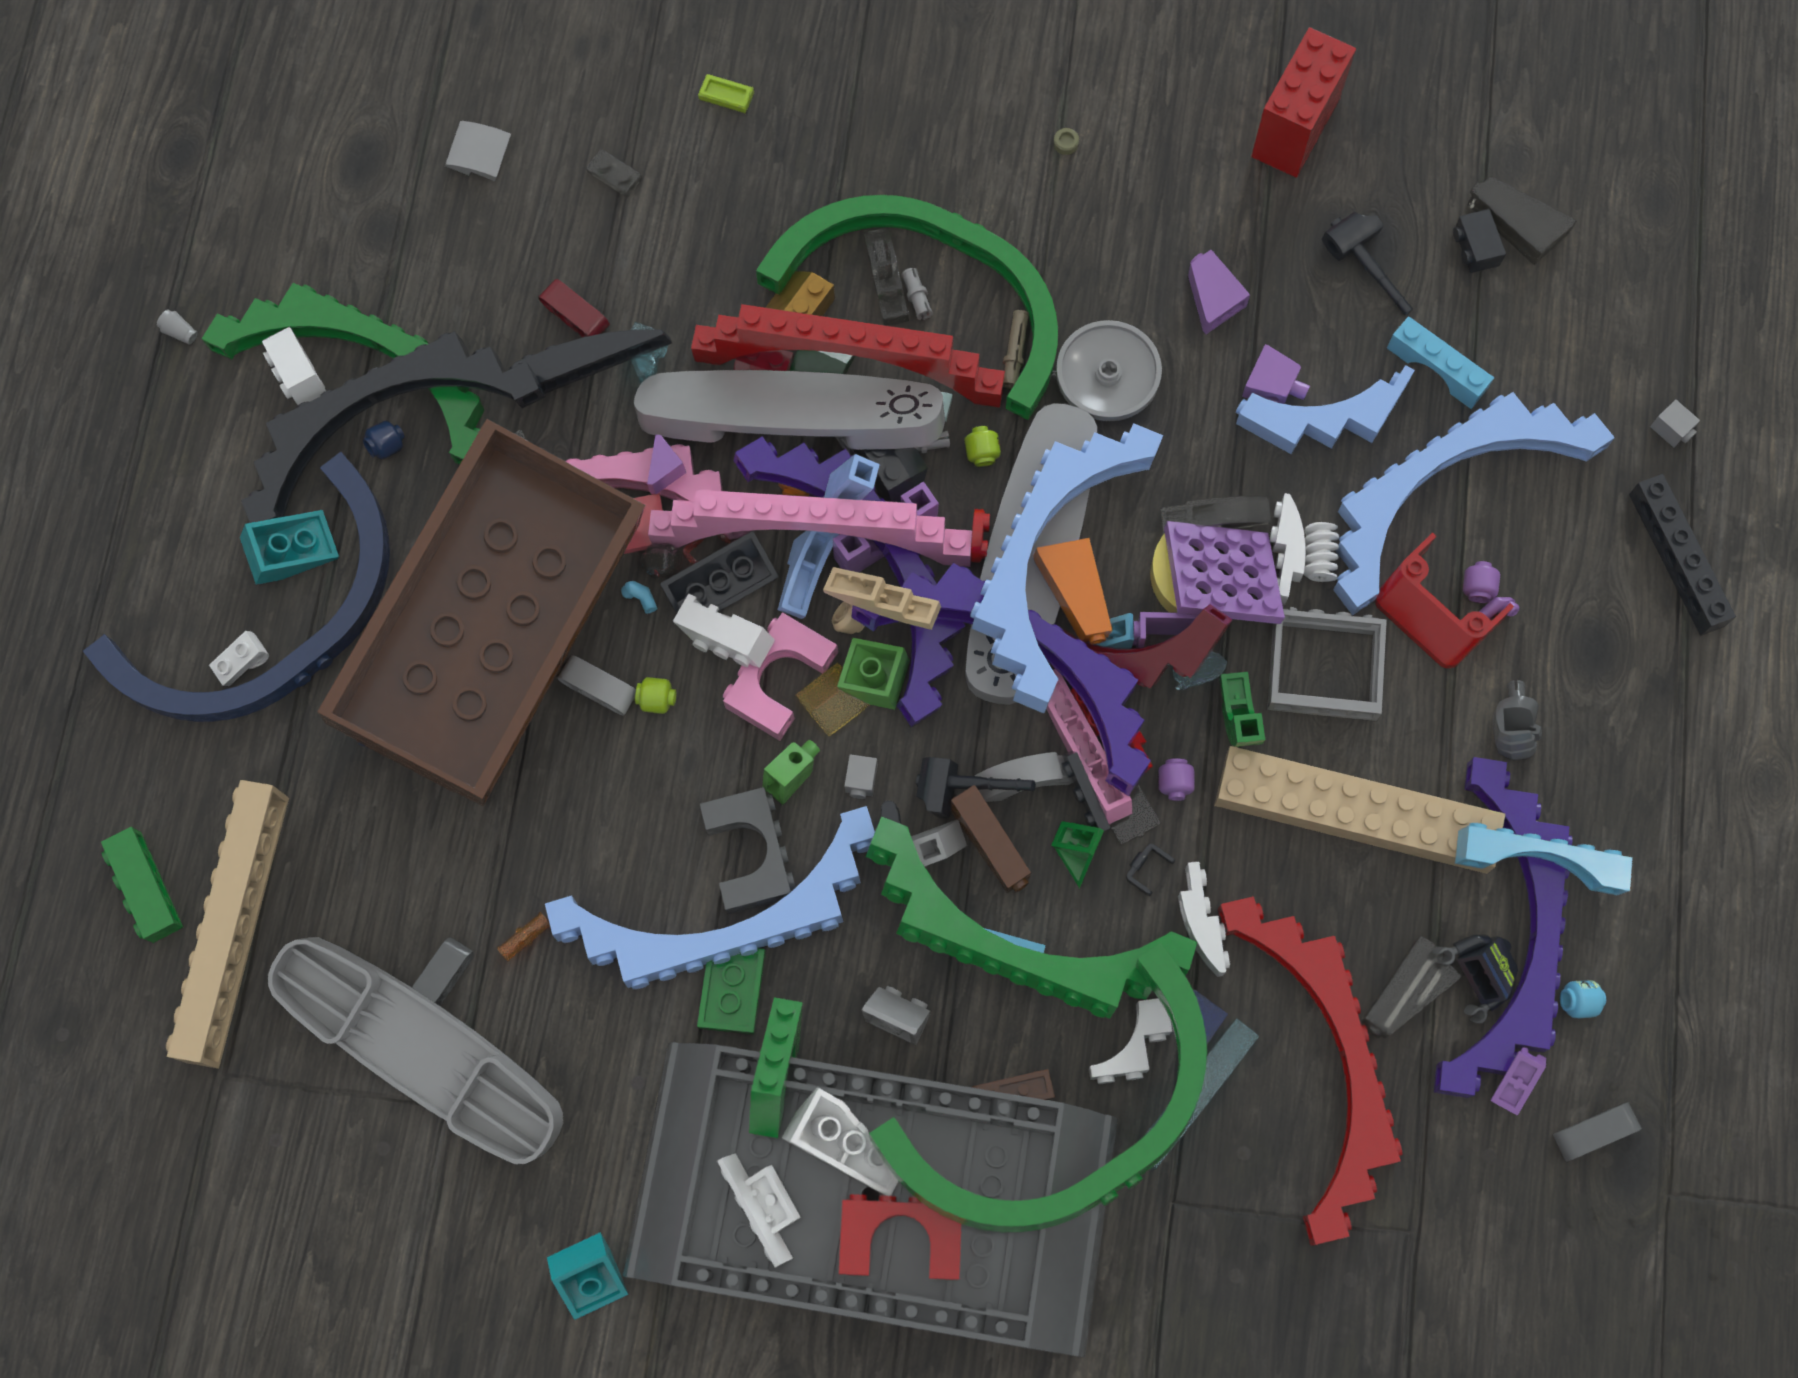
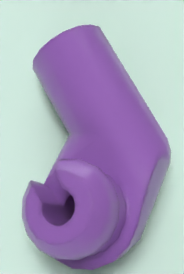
(1497, 604)

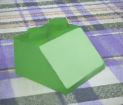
(874, 672)

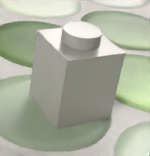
(1675, 424)
(861, 776)

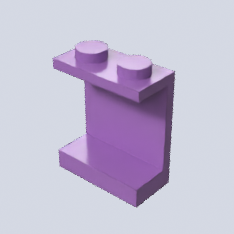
(1159, 624)

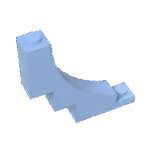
(1286, 424)

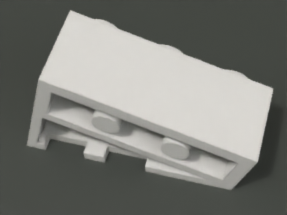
(292, 367)
(723, 634)

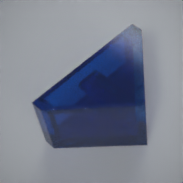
(1212, 1015)

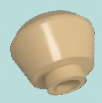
(844, 622)

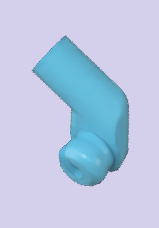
(641, 592)

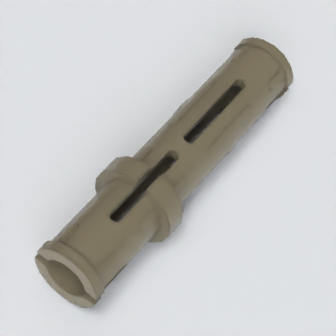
(1013, 360)

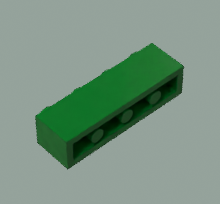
(141, 885)

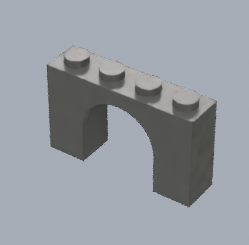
(770, 881)

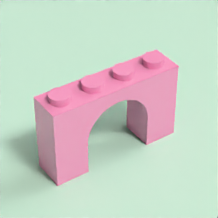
(791, 641)

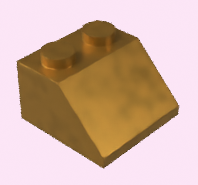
(804, 294)

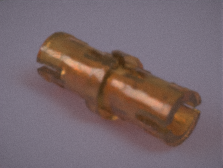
(524, 936)

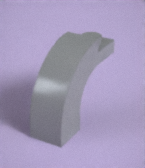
(1042, 768)

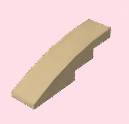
(881, 598)

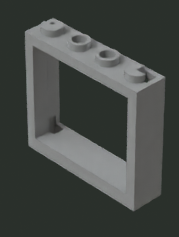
(1322, 705)

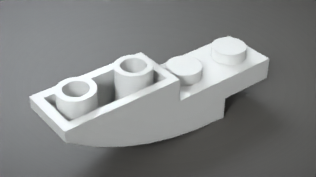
(1289, 545)
(1201, 928)

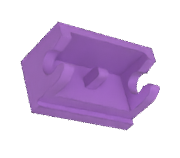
(1519, 1081)

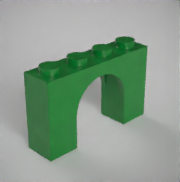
(770, 1079)

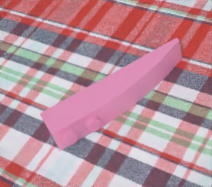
(1079, 737)

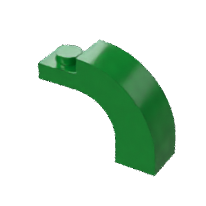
(1241, 722)

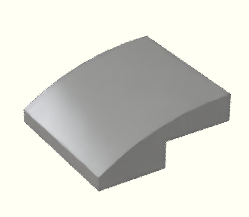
(477, 149)

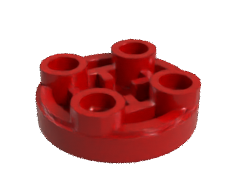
(981, 524)

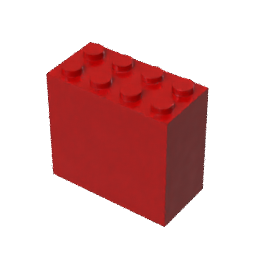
(1302, 102)

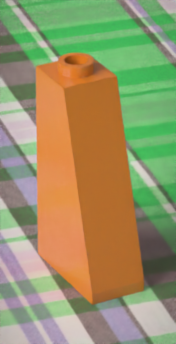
(1076, 586)

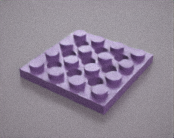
(1231, 541)

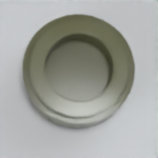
(1066, 141)

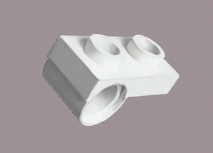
(241, 655)

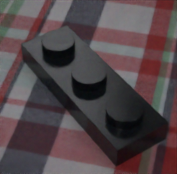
(1084, 791)

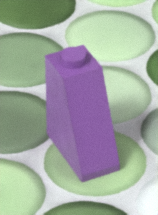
(1215, 291)

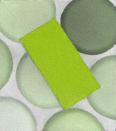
(726, 93)

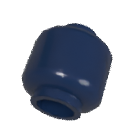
(383, 440)

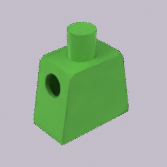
(789, 770)

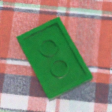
(732, 994)

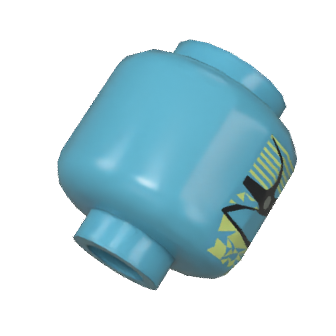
(1582, 999)

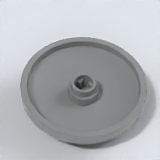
(1109, 370)

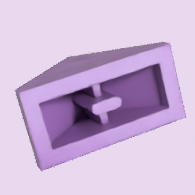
(664, 466)

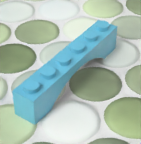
(1598, 870)

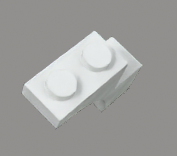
(1132, 1061)

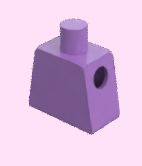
(1275, 377)

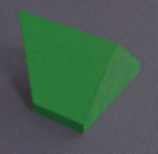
(1077, 847)

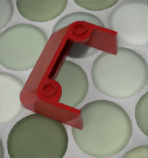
(1426, 618)

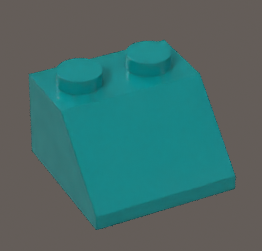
(586, 1276)

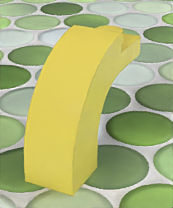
(1162, 578)

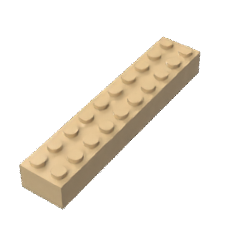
(1348, 806)
(227, 925)

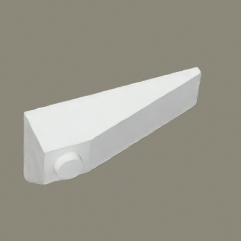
(834, 1135)

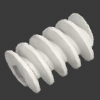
(1319, 552)

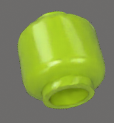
(982, 446)
(655, 695)

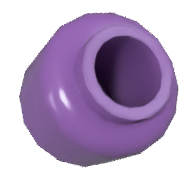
(1481, 582)
(1176, 779)

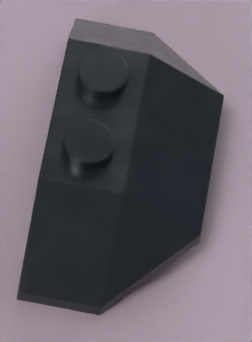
(898, 470)

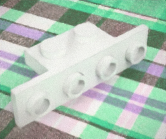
(764, 1204)

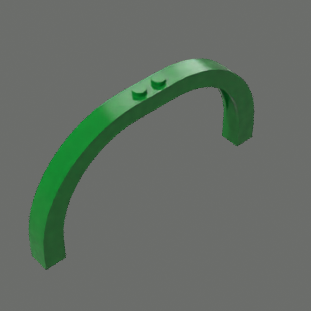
(951, 230)
(1101, 1186)

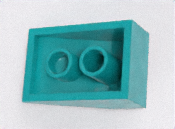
(287, 545)

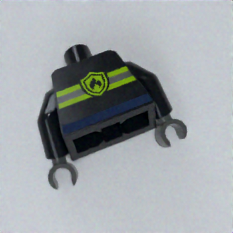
(1487, 968)

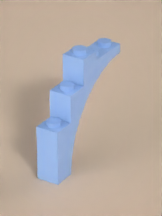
(810, 550)

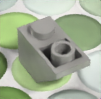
(939, 842)

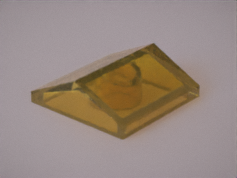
(827, 703)

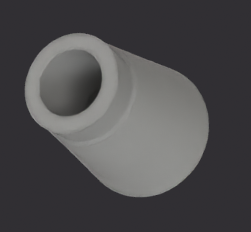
(175, 326)

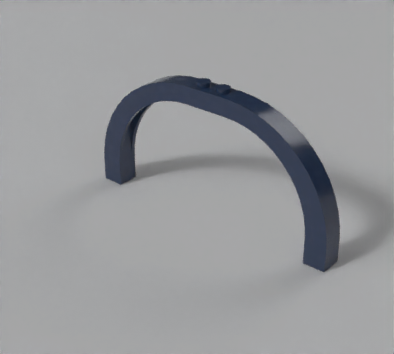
(304, 661)

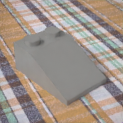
(896, 1015)

